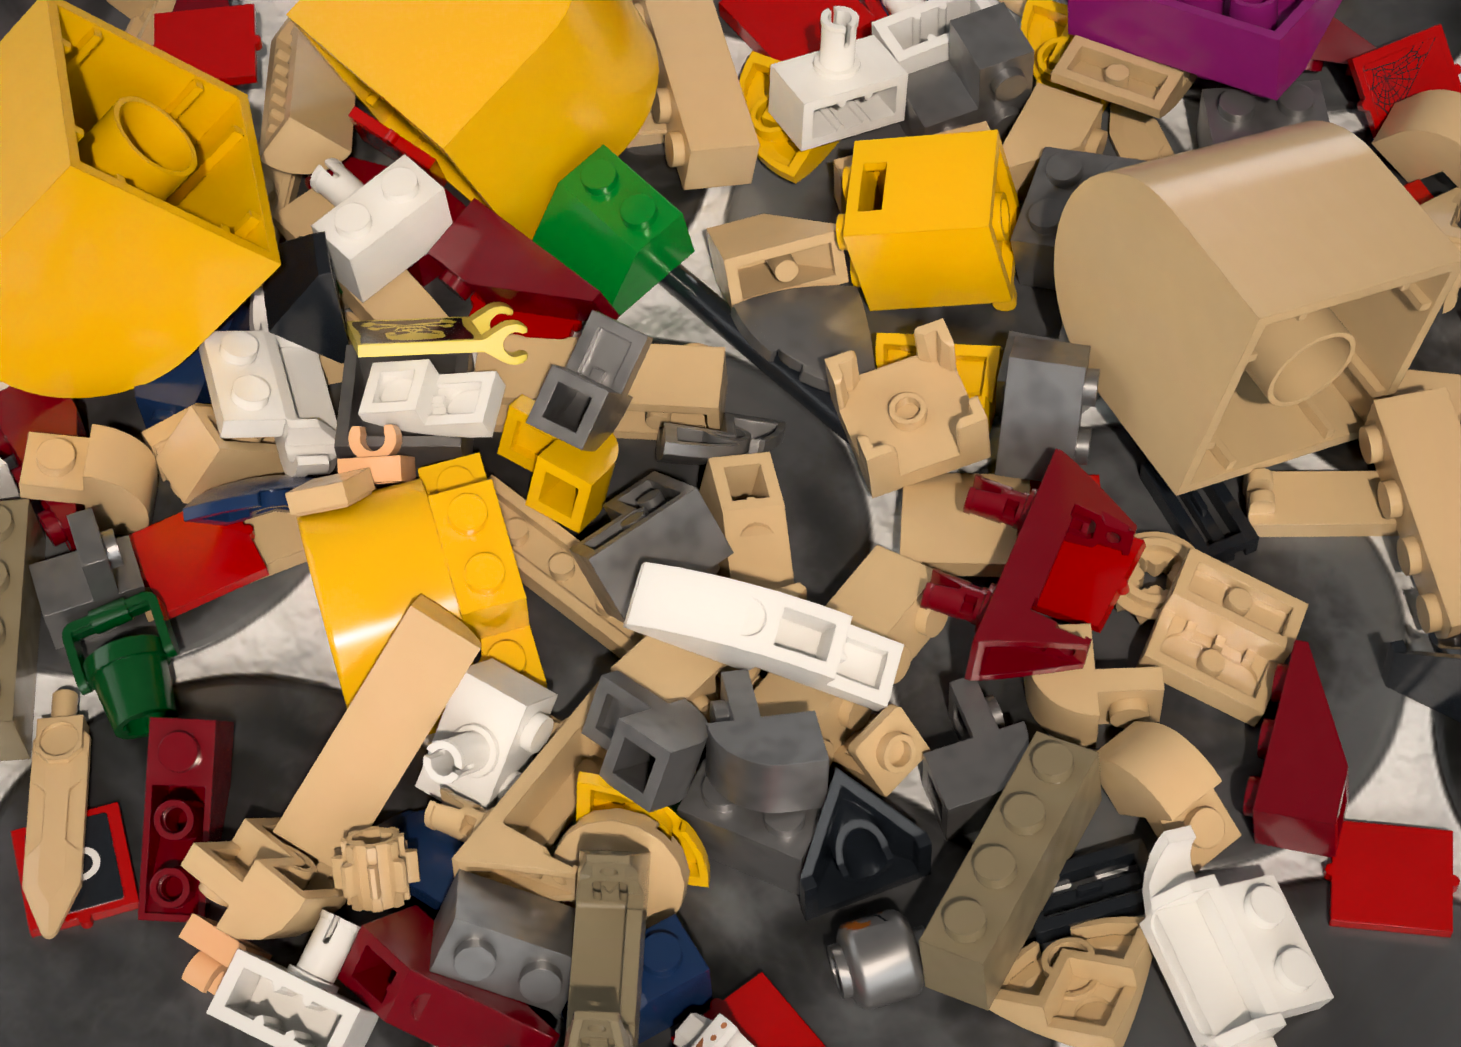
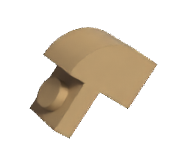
(1423, 135)
(103, 472)
(1079, 700)
(1170, 783)

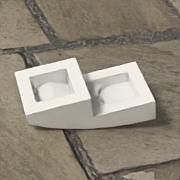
(430, 402)

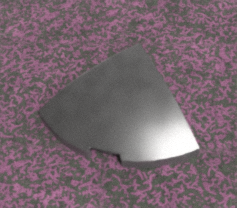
(807, 328)
(738, 436)

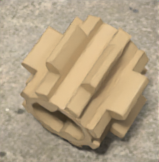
(375, 869)

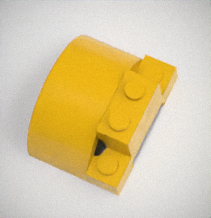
(413, 540)

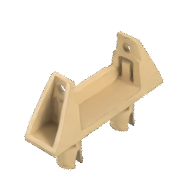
(516, 834)

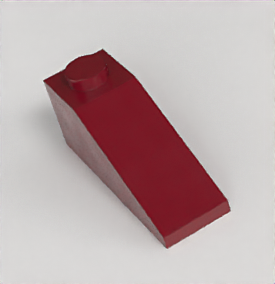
(501, 264)

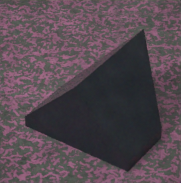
(305, 298)
(1427, 676)
(859, 850)

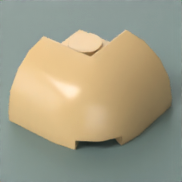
(263, 882)

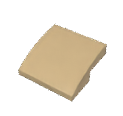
(1121, 77)
(945, 537)
(1223, 636)

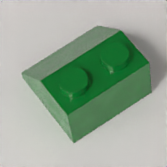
(613, 229)

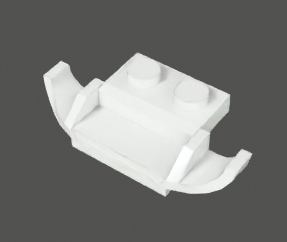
(271, 390)
(1226, 949)

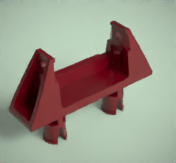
(1009, 635)

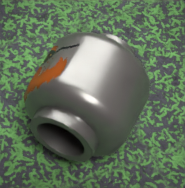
(877, 959)

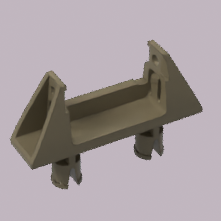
(608, 949)

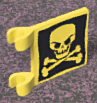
(439, 335)

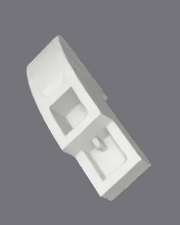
(764, 630)

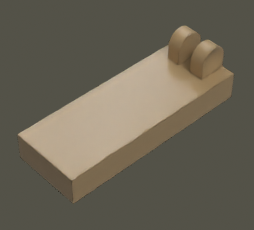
(1315, 504)

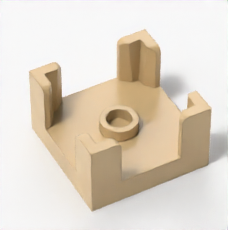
(909, 415)

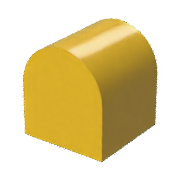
(494, 86)
(122, 206)

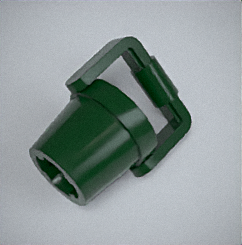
(128, 672)

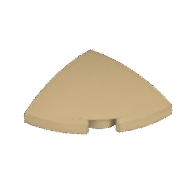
(1081, 985)

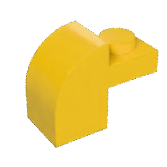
(565, 481)

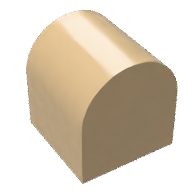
(1249, 296)

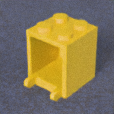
(930, 221)

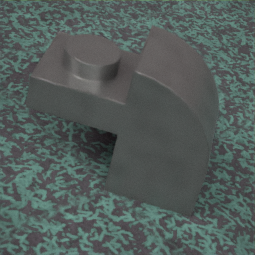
(591, 393)
(86, 578)
(647, 741)
(764, 760)
(971, 774)

